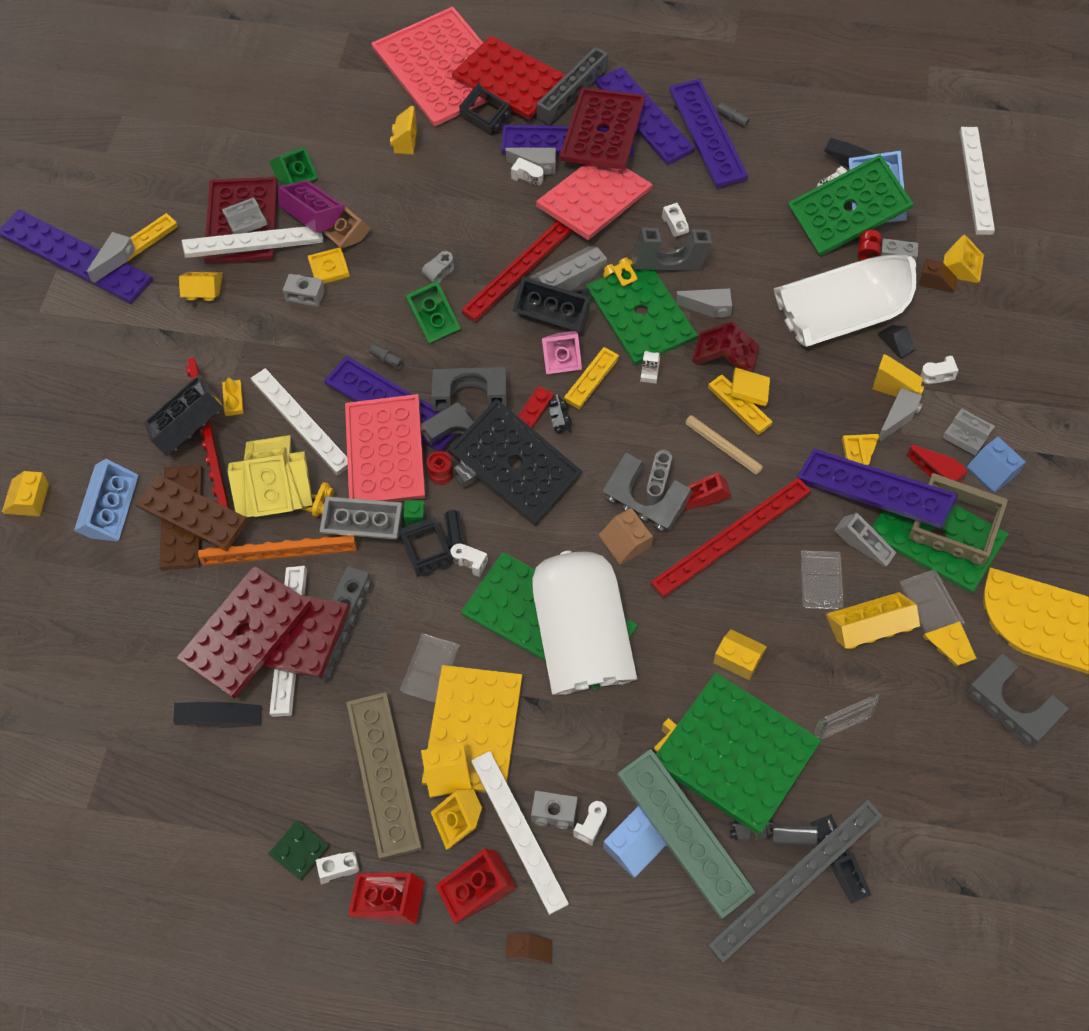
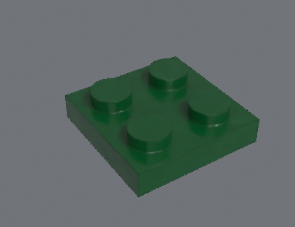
(298, 850)

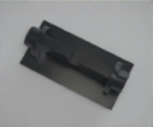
(563, 421)
(743, 833)

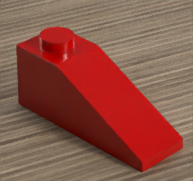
(936, 463)
(708, 491)

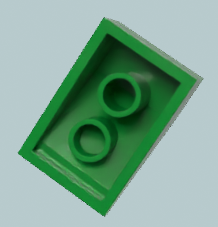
(432, 312)

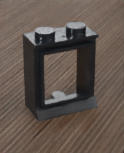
(496, 121)
(428, 565)

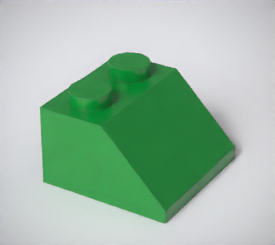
(293, 167)

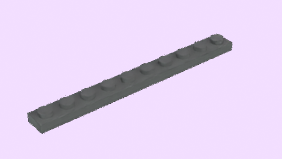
(794, 881)

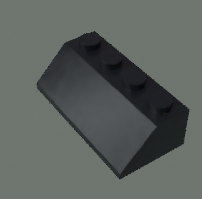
(552, 304)

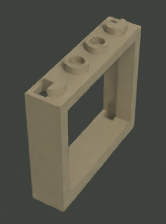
(971, 496)

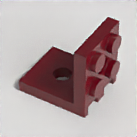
(727, 341)

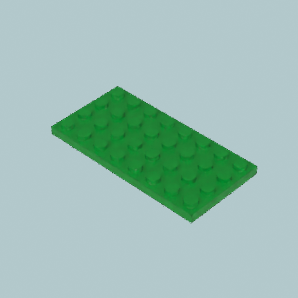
(508, 609)

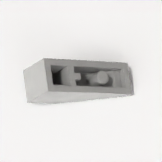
(539, 156)
(111, 256)
(708, 302)
(902, 412)
(864, 538)

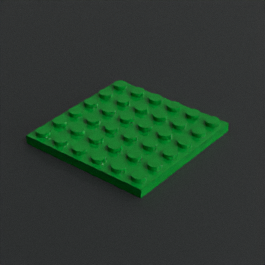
(737, 753)

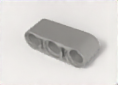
(658, 470)

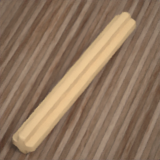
(724, 445)

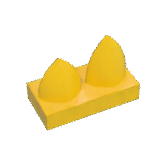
(232, 397)

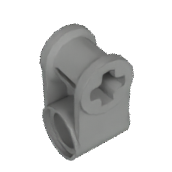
(437, 269)

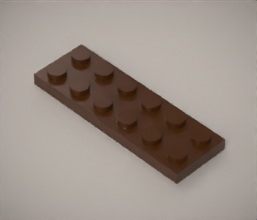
(192, 512)
(177, 546)

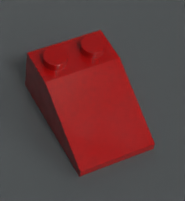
(475, 885)
(387, 897)

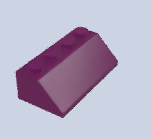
(310, 205)

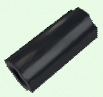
(453, 528)

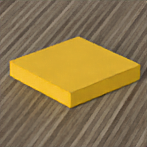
(329, 265)
(750, 387)

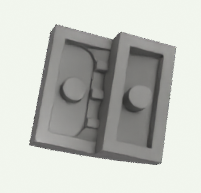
(244, 216)
(968, 432)

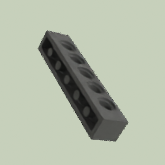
(569, 87)
(351, 579)

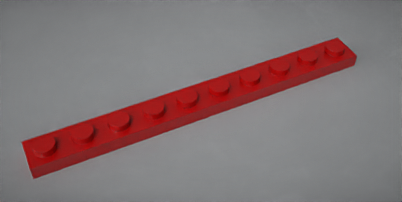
(515, 271)
(209, 445)
(730, 538)

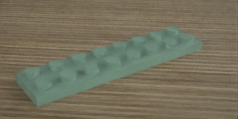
(685, 834)

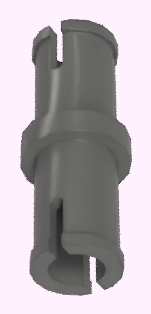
(733, 114)
(386, 356)

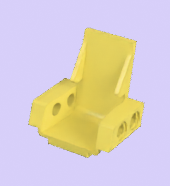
(270, 478)

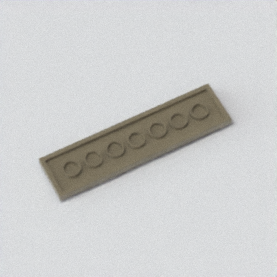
(383, 776)

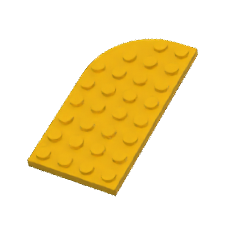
(1039, 619)

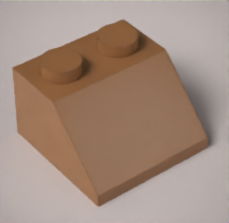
(347, 229)
(626, 537)

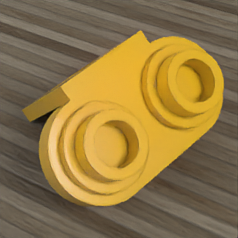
(625, 264)
(318, 505)

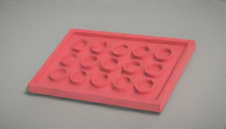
(593, 198)
(385, 449)

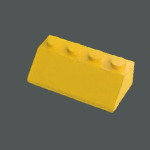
(873, 620)

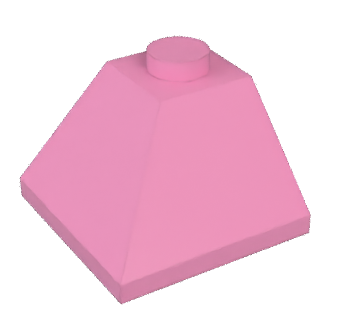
(561, 352)

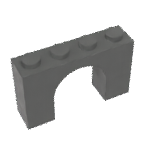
(688, 257)
(448, 381)
(450, 421)
(663, 513)
(1027, 726)

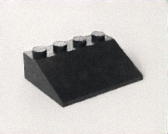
(182, 415)

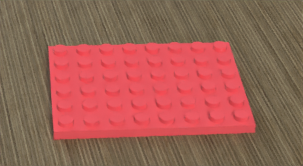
(424, 62)

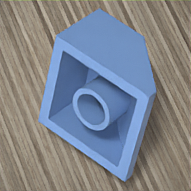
(996, 465)

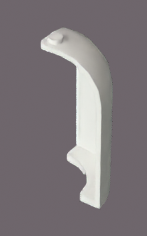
(847, 297)
(582, 623)

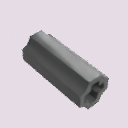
(795, 835)

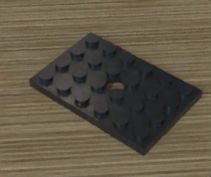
(502, 435)

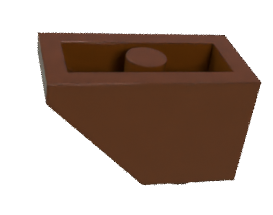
(937, 276)
(528, 949)

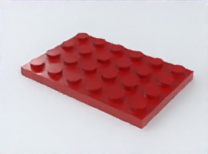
(508, 75)

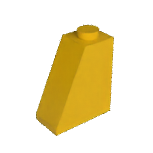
(894, 376)

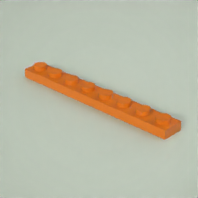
(278, 550)

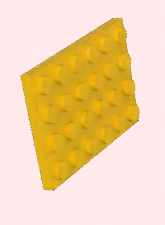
(480, 712)

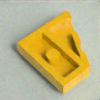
(859, 447)
(952, 643)

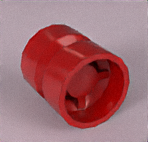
(869, 245)
(440, 468)

